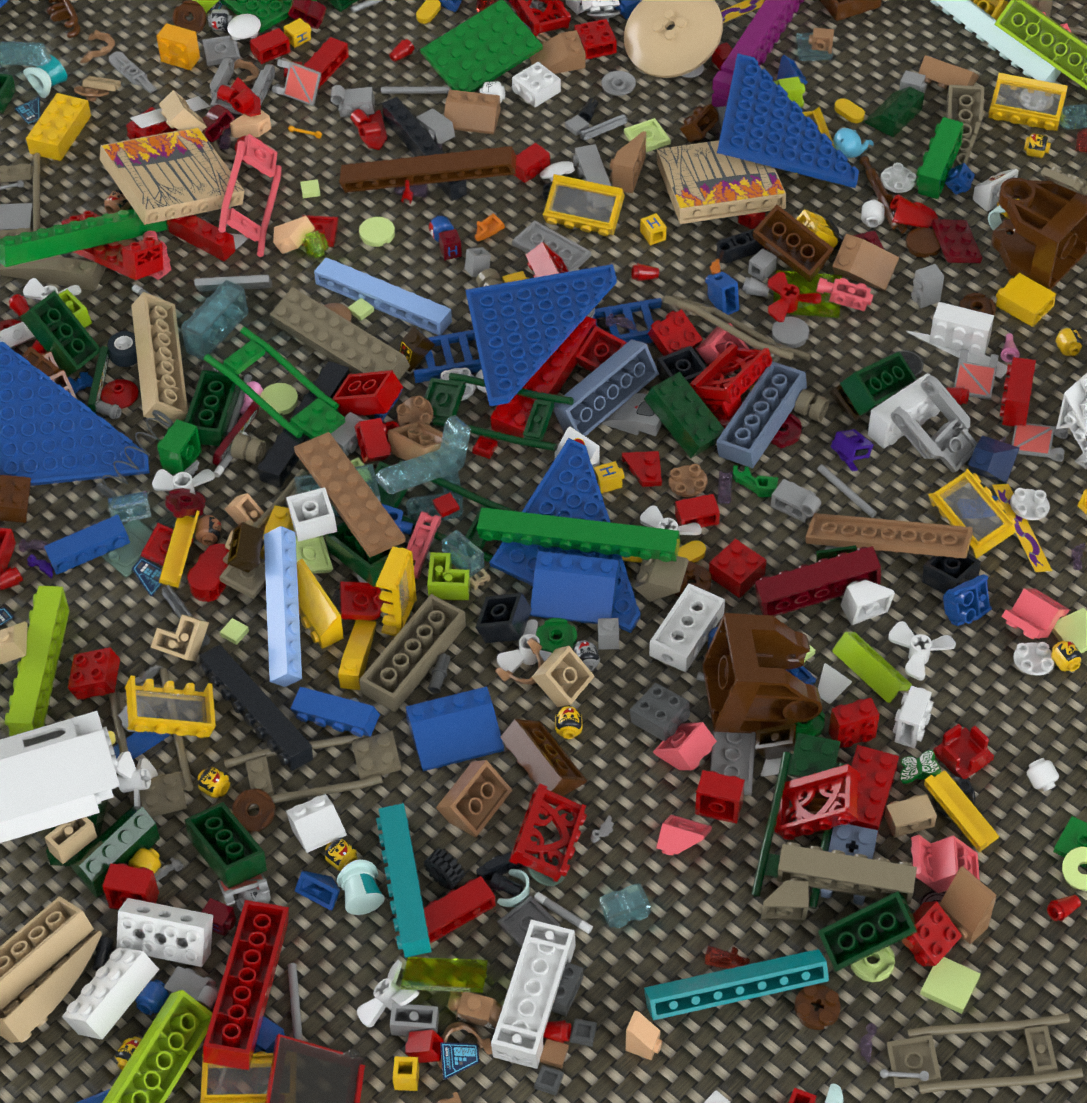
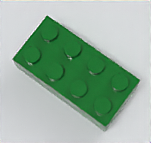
(939, 158)

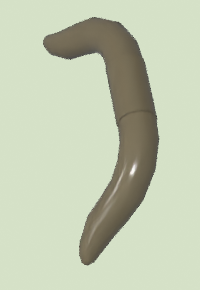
(223, 155)

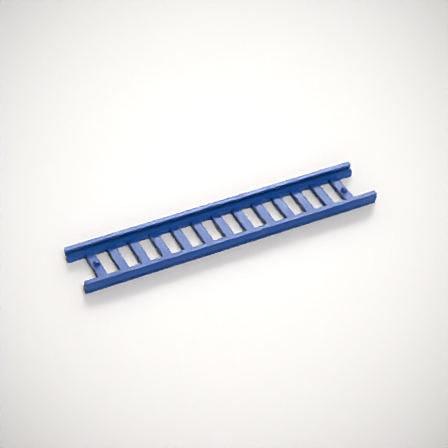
(474, 366)

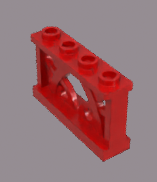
(536, 22)
(712, 379)
(828, 815)
(525, 846)

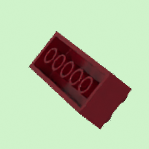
(816, 581)

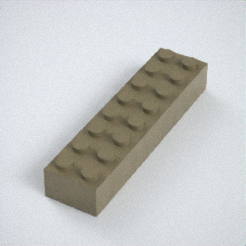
(335, 336)

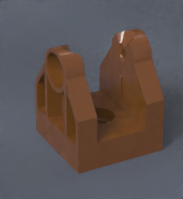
(1046, 230)
(750, 677)

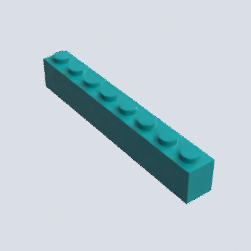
(404, 881)
(736, 984)

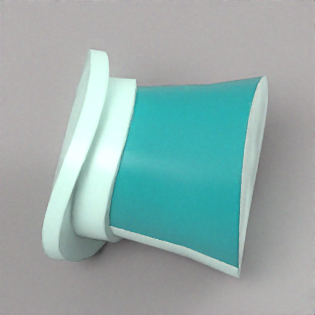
(46, 76)
(360, 887)

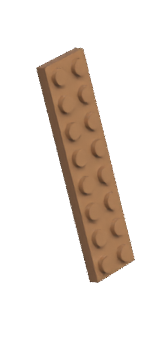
(349, 494)
(890, 535)

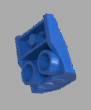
(967, 601)

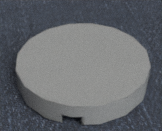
(791, 332)

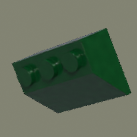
(896, 111)

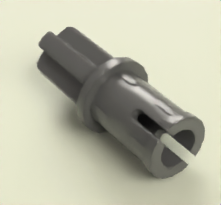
(439, 673)

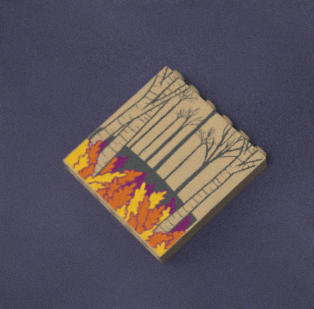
(170, 175)
(716, 185)

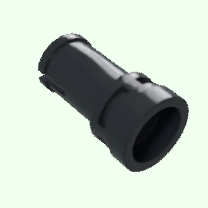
(588, 111)
(503, 884)
(102, 950)

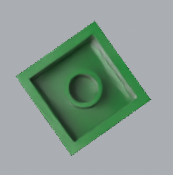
(179, 447)

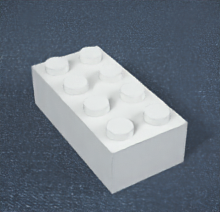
(910, 399)
(110, 992)

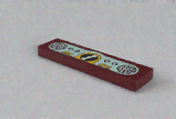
(241, 426)

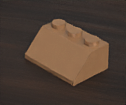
(946, 74)
(473, 111)
(414, 440)
(474, 798)

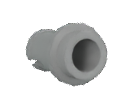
(112, 411)

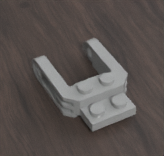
(224, 74)
(952, 441)

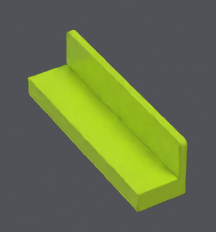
(870, 666)

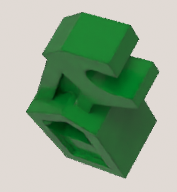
(762, 485)

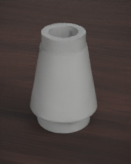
(755, 287)

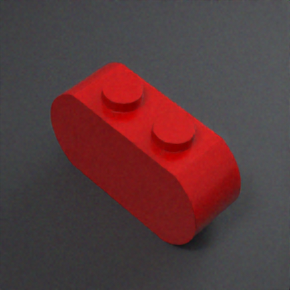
(205, 575)

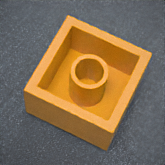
(178, 46)

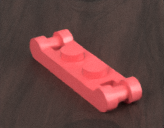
(422, 539)

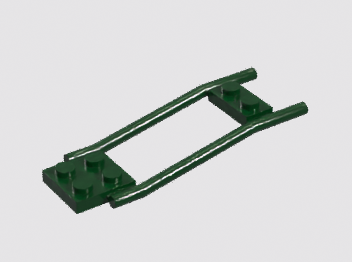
(447, 395)
(394, 500)
(810, 756)

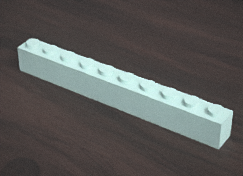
(983, 25)

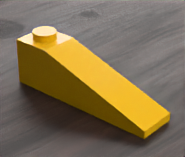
(356, 654)

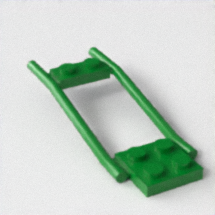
(312, 421)

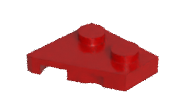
(645, 467)

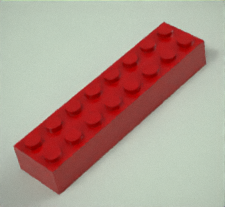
(513, 416)
(246, 985)

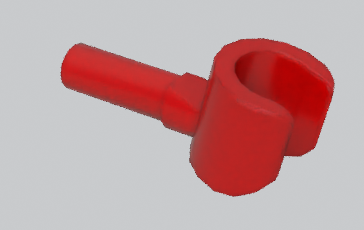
(407, 194)

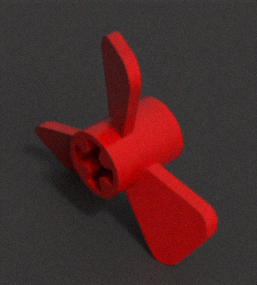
(789, 297)

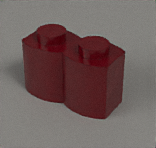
(309, 11)
(216, 120)

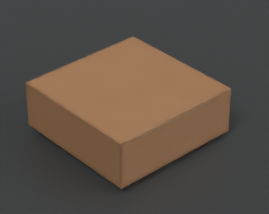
(554, 1053)

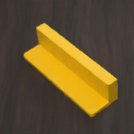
(178, 550)
(961, 810)

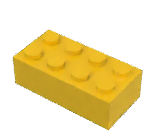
(58, 126)

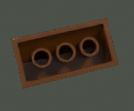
(792, 243)
(542, 756)

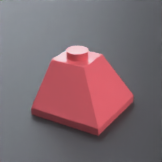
(680, 834)

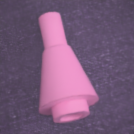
(1009, 349)
(247, 400)

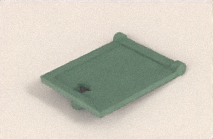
(130, 553)

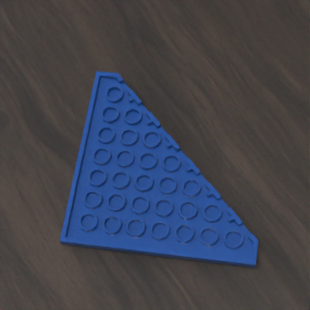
(774, 132)
(527, 321)
(52, 433)
(569, 492)

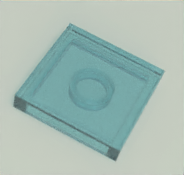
(805, 50)

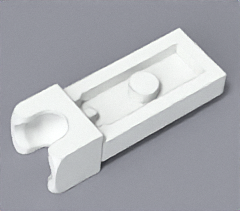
(16, 335)

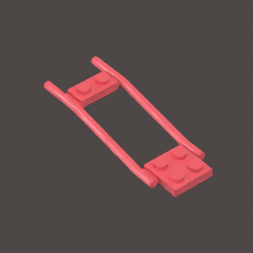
(264, 159)

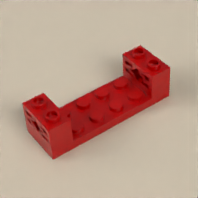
(133, 261)

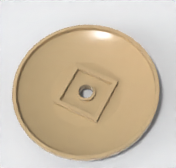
(673, 51)

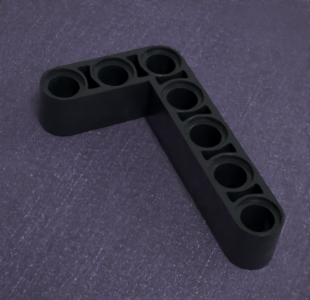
(737, 247)

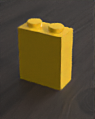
(1025, 299)

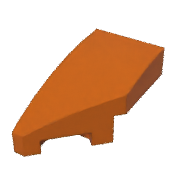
(488, 227)

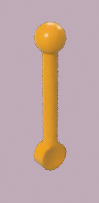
(317, 134)

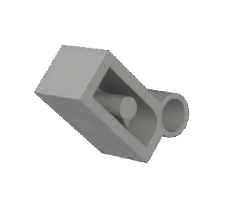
(353, 99)
(795, 501)
(196, 986)

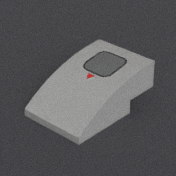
(635, 417)

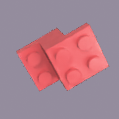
(1035, 614)
(940, 861)

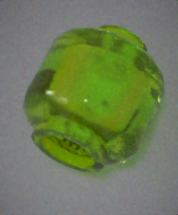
(315, 244)

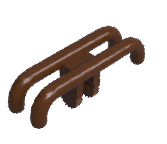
(62, 11)

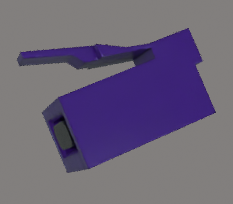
(851, 446)

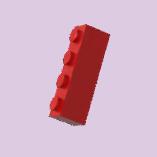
(328, 58)
(203, 236)
(458, 908)

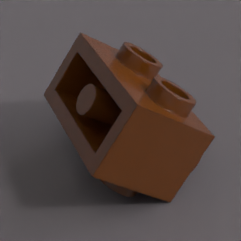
(699, 122)

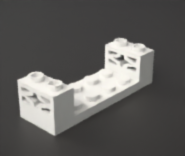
(532, 993)

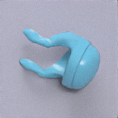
(850, 143)

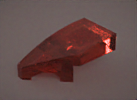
(1081, 142)
(724, 959)

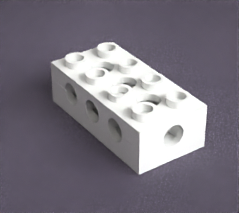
(686, 627)
(165, 932)

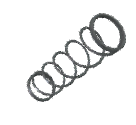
(101, 487)

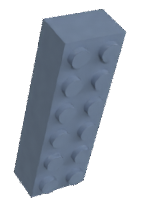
(607, 388)
(761, 414)

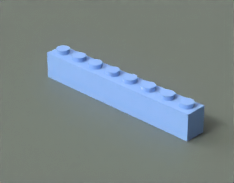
(383, 296)
(282, 607)

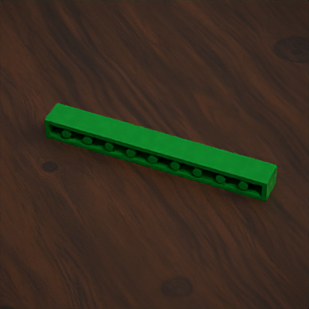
(74, 237)
(578, 534)

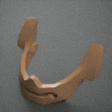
(105, 50)
(250, 67)
(505, 675)
(483, 1043)

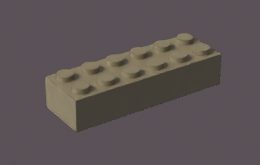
(412, 653)
(845, 872)

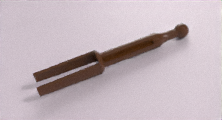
(881, 193)

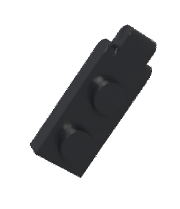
(498, 864)

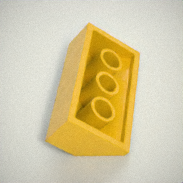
(317, 609)

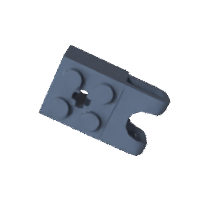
(852, 837)

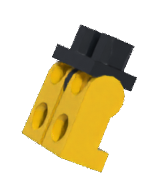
(822, 228)

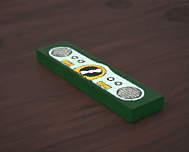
(99, 378)

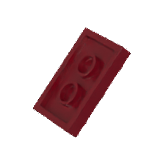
(956, 241)

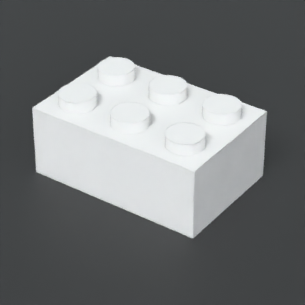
(961, 329)

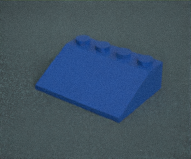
(574, 587)
(454, 728)

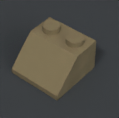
(660, 578)
(788, 901)

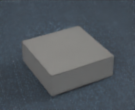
(576, 125)

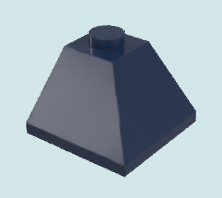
(993, 459)

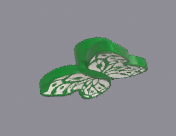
(919, 767)

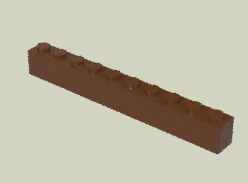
(428, 169)

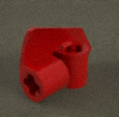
(240, 98)
(370, 128)
(912, 213)

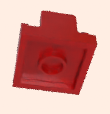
(964, 751)

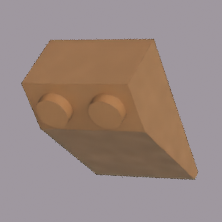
(561, 53)
(628, 164)
(865, 262)
(968, 905)

